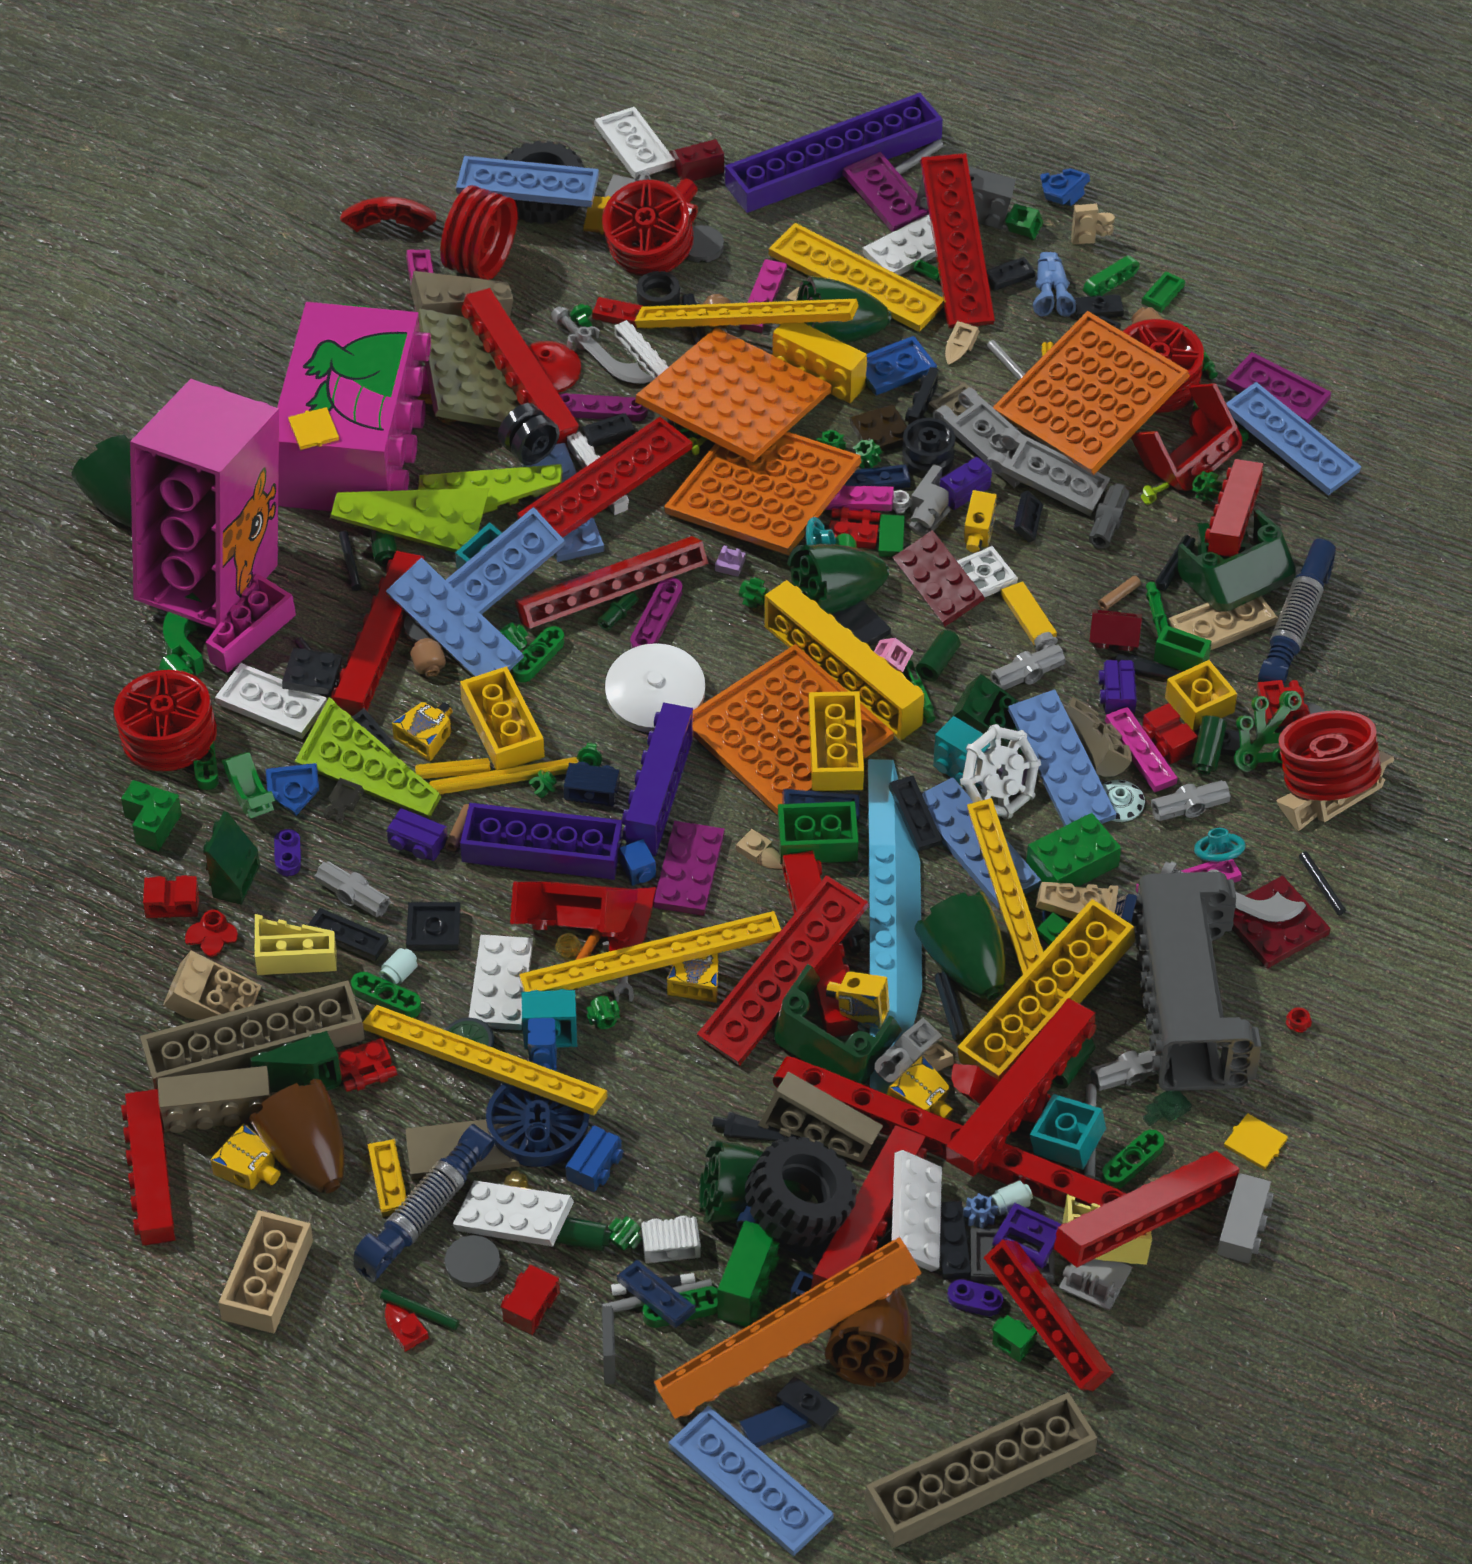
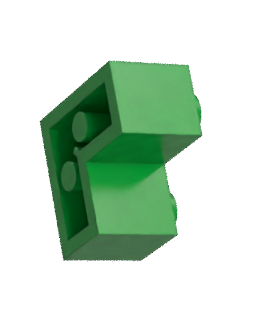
(153, 813)

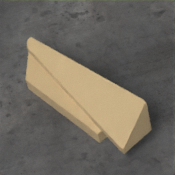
(1303, 811)

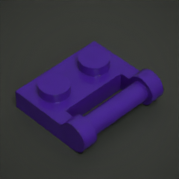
(1032, 1228)

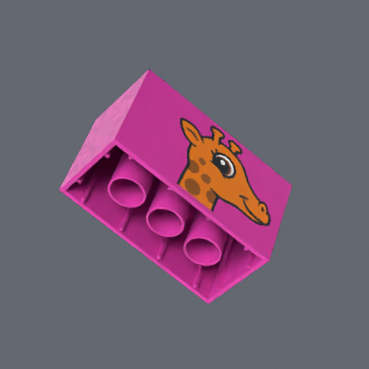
(204, 501)

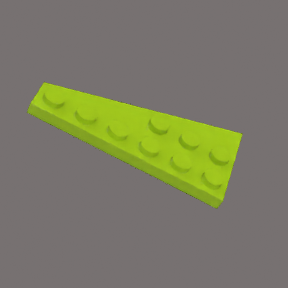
(503, 484)
(425, 516)
(352, 753)

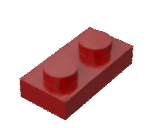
(615, 311)

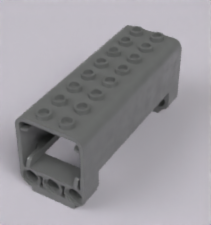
(1175, 932)

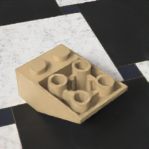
(208, 989)

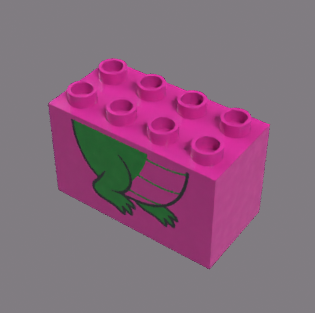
(369, 377)

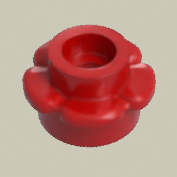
(1301, 1015)

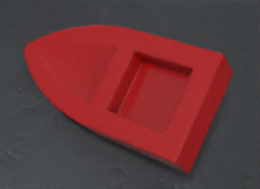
(404, 1327)

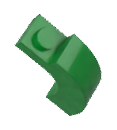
(176, 632)
(247, 786)

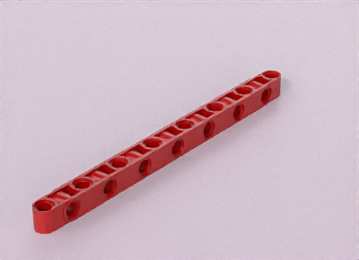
(888, 1111)

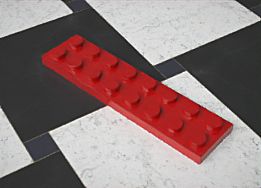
(957, 240)
(611, 476)
(758, 996)

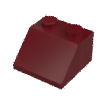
(699, 160)
(1115, 629)

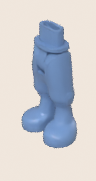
(1052, 275)

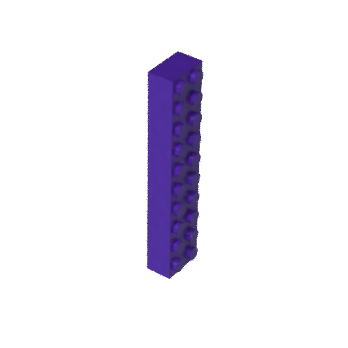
(825, 153)

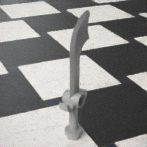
(582, 338)
(1272, 909)

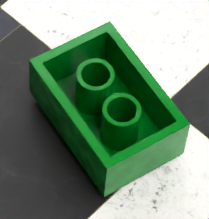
(819, 827)
(1074, 853)
(747, 1275)

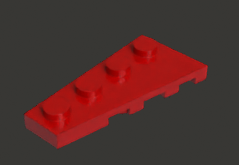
(637, 925)

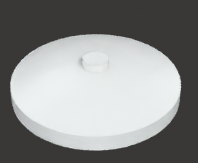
(647, 678)

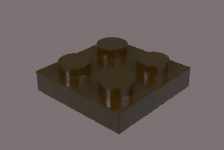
(881, 425)

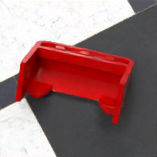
(1213, 441)
(572, 906)

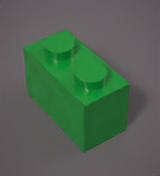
(1181, 649)

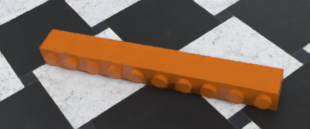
(787, 1328)

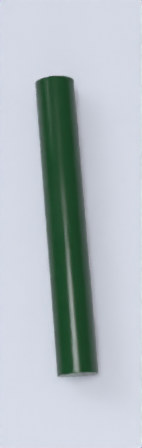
(419, 1309)

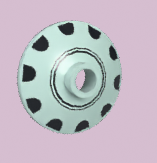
(1125, 798)

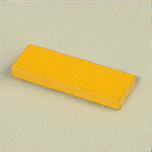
(1027, 611)
(387, 1176)

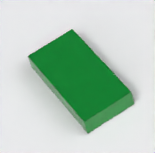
(1163, 291)
(891, 535)

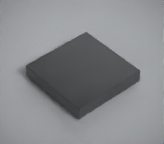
(608, 1344)

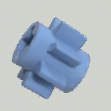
(980, 1211)

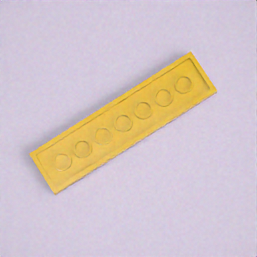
(823, 258)

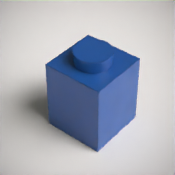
(637, 862)

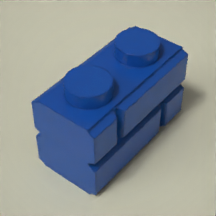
(542, 1042)
(594, 1159)

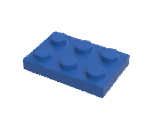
(897, 365)

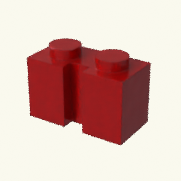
(1169, 734)
(171, 898)
(532, 1295)

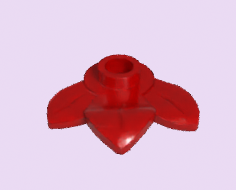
(211, 936)

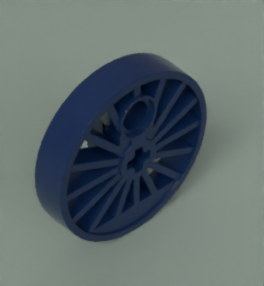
(537, 1146)

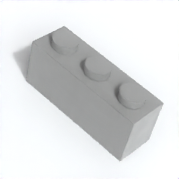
(1245, 1218)

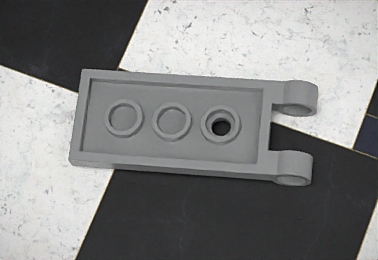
(978, 415)
(1054, 477)

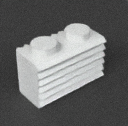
(670, 1239)

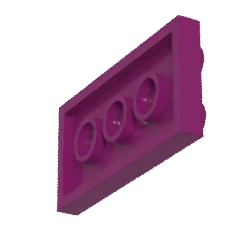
(884, 191)
(1291, 389)
(689, 868)

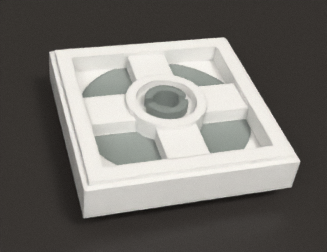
(988, 571)

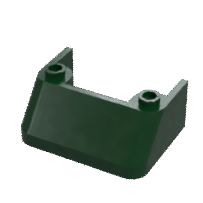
(1243, 576)
(815, 1046)

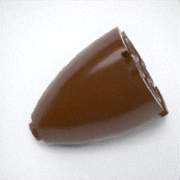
(304, 1134)
(873, 1342)

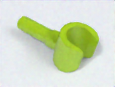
(696, 443)
(1150, 493)

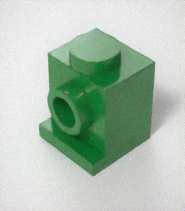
(1024, 221)
(1013, 1337)

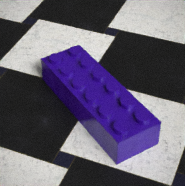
(659, 776)
(541, 841)

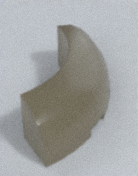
(1099, 739)

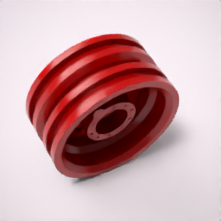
(648, 227)
(478, 233)
(1177, 345)
(173, 711)
(1330, 755)

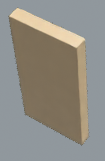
(1225, 626)

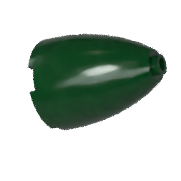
(868, 320)
(107, 478)
(836, 574)
(966, 943)
(724, 1182)

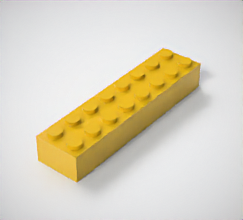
(844, 657)
(1063, 971)

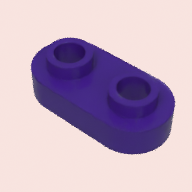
(287, 850)
(974, 1298)

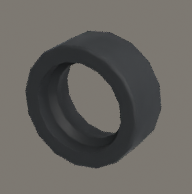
(658, 279)

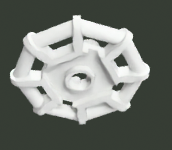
(1012, 765)

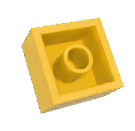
(1200, 693)

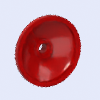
(558, 363)

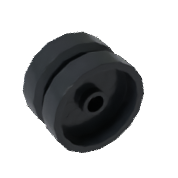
(528, 434)
(928, 443)

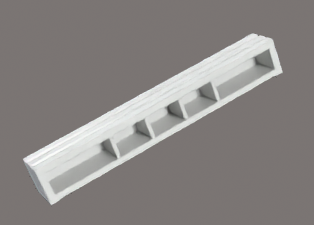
(640, 349)
(586, 455)

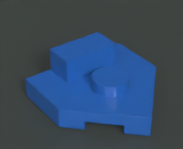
(1064, 187)
(293, 785)

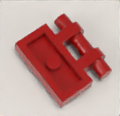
(863, 533)
(1272, 691)
(365, 1059)

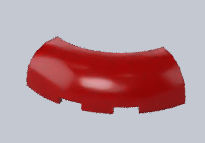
(394, 208)
(977, 1085)

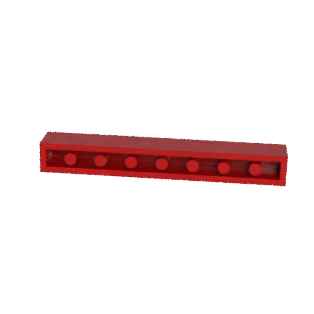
(516, 359)
(611, 582)
(374, 643)
(801, 878)
(1021, 1088)
(872, 1208)
(1146, 1208)

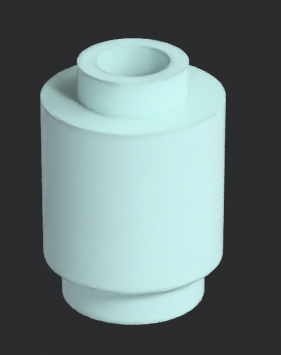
(399, 966)
(1011, 1194)

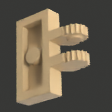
(1089, 222)

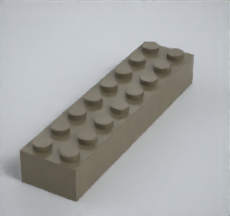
(236, 1036)
(980, 1470)

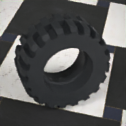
(546, 154)
(785, 1213)

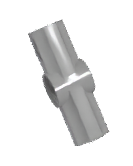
(1028, 667)
(1190, 800)
(352, 889)
(1126, 1069)

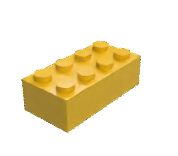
(822, 357)
(502, 719)
(835, 741)

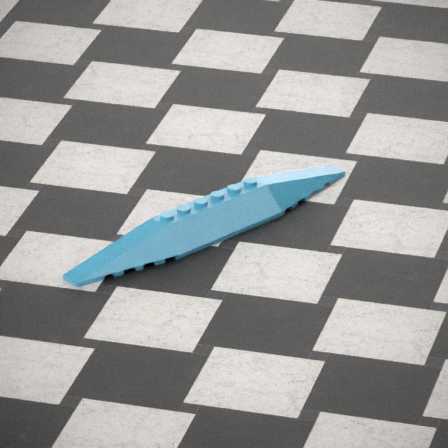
(892, 903)

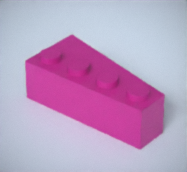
(250, 623)

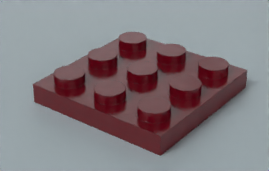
(1279, 940)

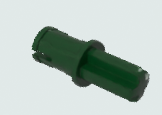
(617, 611)

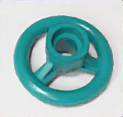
(817, 534)
(1219, 841)

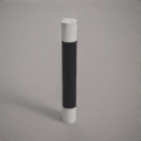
(672, 1281)

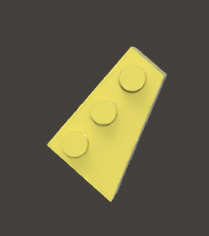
(292, 948)
(1132, 1252)

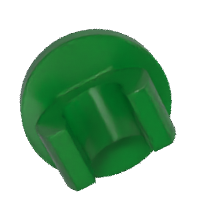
(581, 314)
(590, 755)
(546, 782)

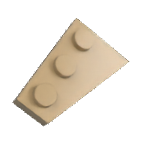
(1070, 900)

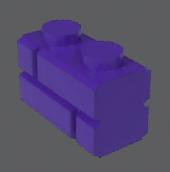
(965, 479)
(1118, 685)
(417, 835)

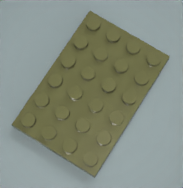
(463, 374)

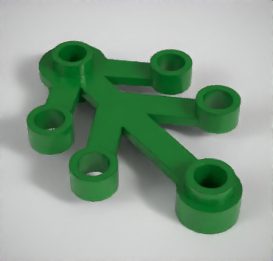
(1264, 732)

